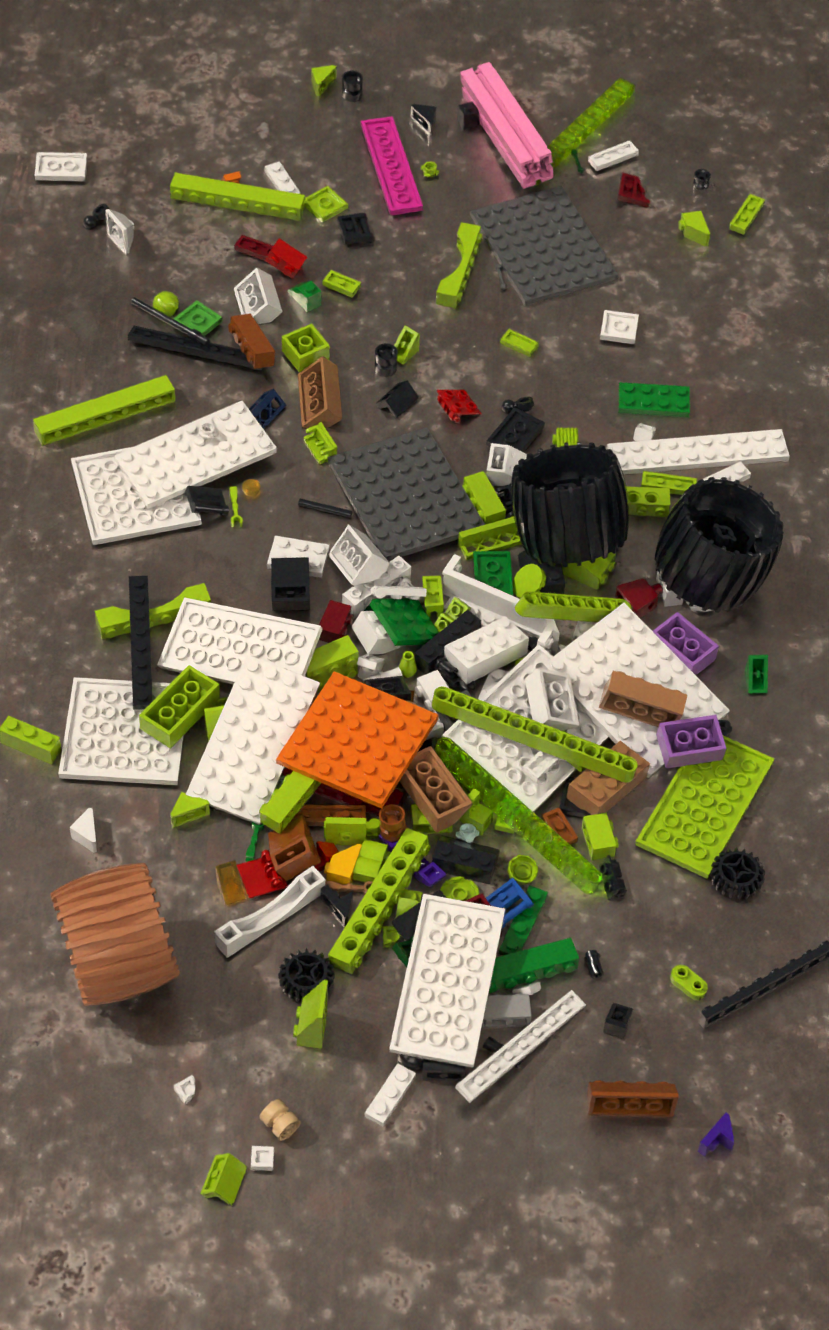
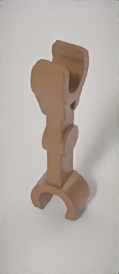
(349, 887)

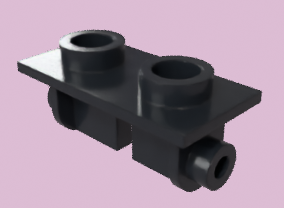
(610, 872)

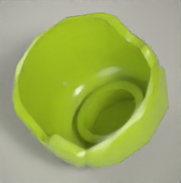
(166, 303)
(522, 869)

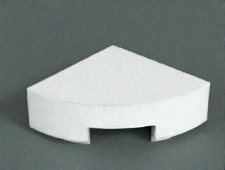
(528, 989)
(186, 1089)

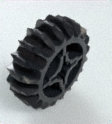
(749, 877)
(308, 967)

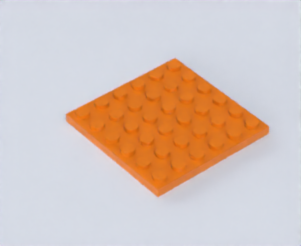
(357, 739)

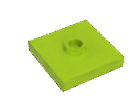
(345, 830)

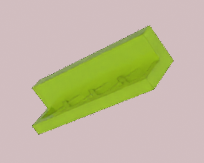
(490, 532)

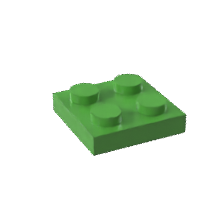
(199, 317)

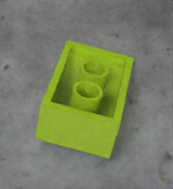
(312, 1017)

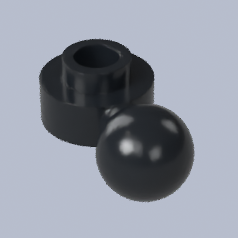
(98, 214)
(524, 404)

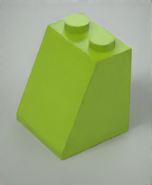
(591, 573)

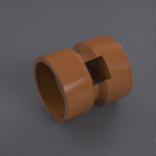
(392, 822)

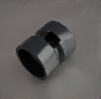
(352, 86)
(386, 359)

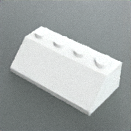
(358, 557)

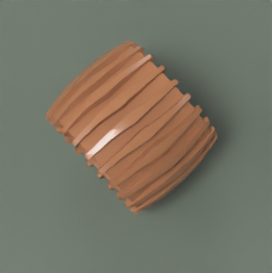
(115, 934)

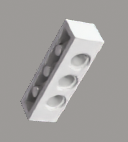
(360, 595)

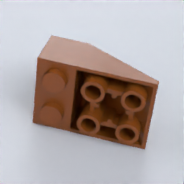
(293, 849)

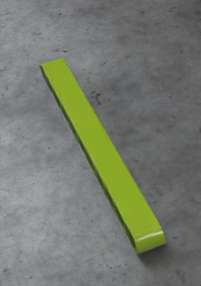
(534, 734)

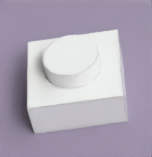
(262, 1158)

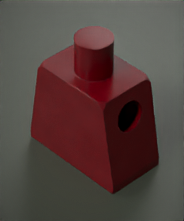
(639, 595)

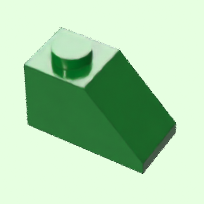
(307, 295)

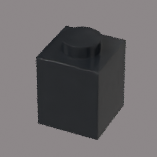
(467, 115)

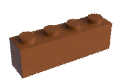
(252, 341)

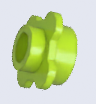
(430, 169)

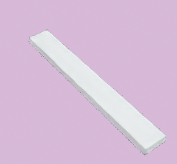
(520, 1046)

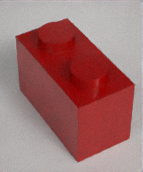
(285, 258)

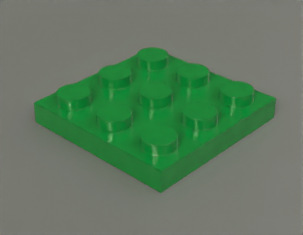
(404, 621)

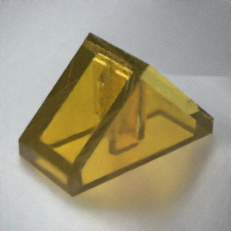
(229, 882)

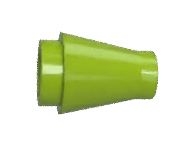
(407, 664)

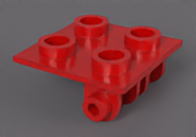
(456, 404)
(260, 876)

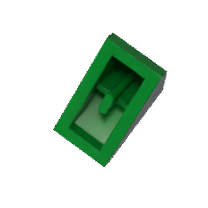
(757, 673)

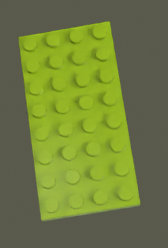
(704, 808)

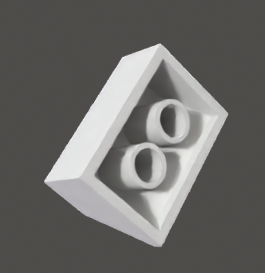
(258, 296)
(552, 699)

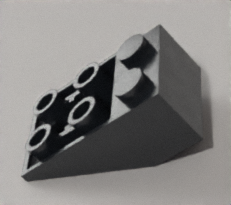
(290, 583)

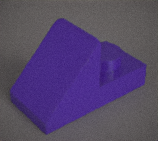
(720, 1133)

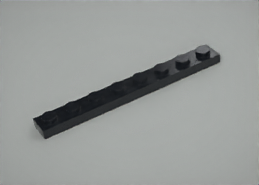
(188, 346)
(140, 642)
(764, 985)

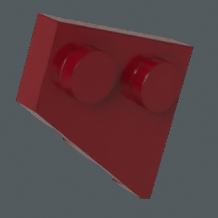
(632, 190)

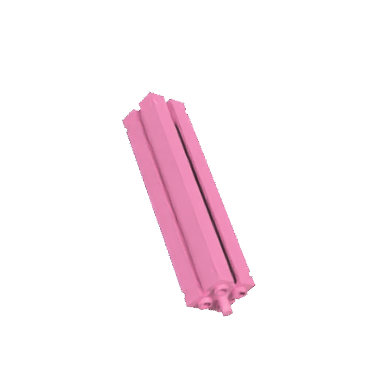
(507, 125)

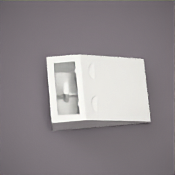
(501, 463)
(372, 634)

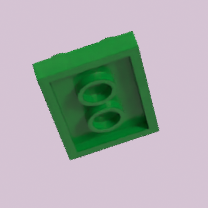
(494, 569)

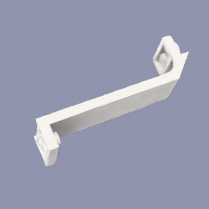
(498, 603)

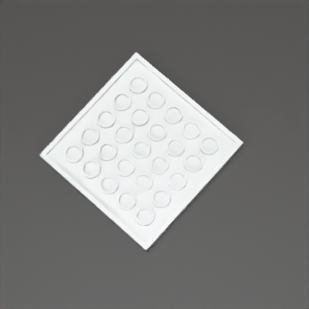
(115, 508)
(106, 737)

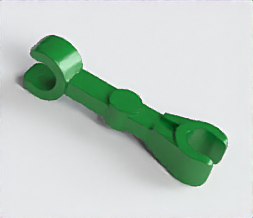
(250, 853)

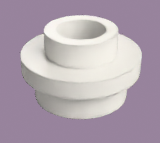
(207, 430)

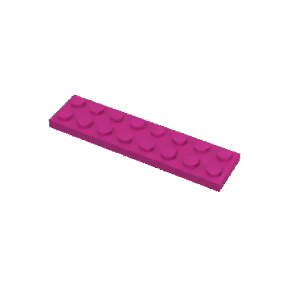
(391, 166)

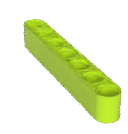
(566, 606)

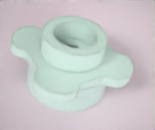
(467, 833)

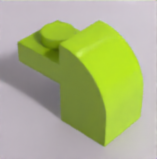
(477, 814)

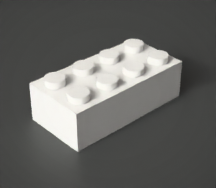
(486, 649)

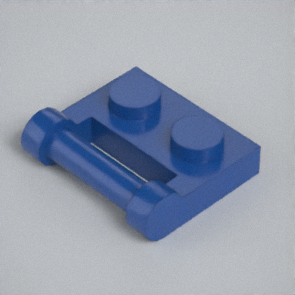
(507, 896)

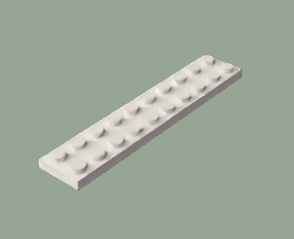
(701, 451)

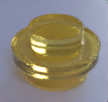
(251, 487)

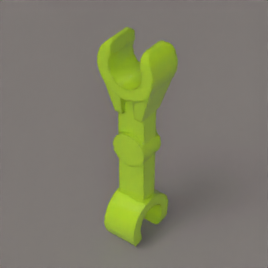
(233, 496)

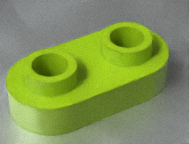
(688, 981)

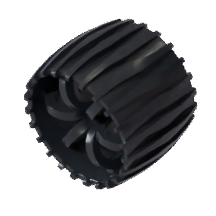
(570, 504)
(718, 544)

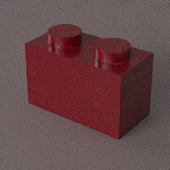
(335, 621)

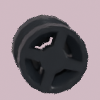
(701, 179)

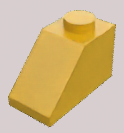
(342, 865)

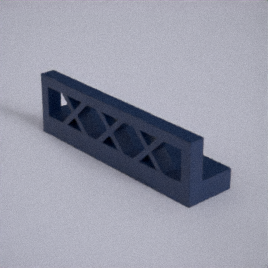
(263, 401)

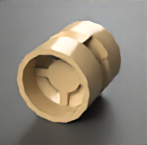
(278, 1117)

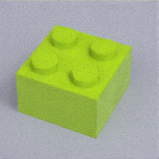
(305, 347)

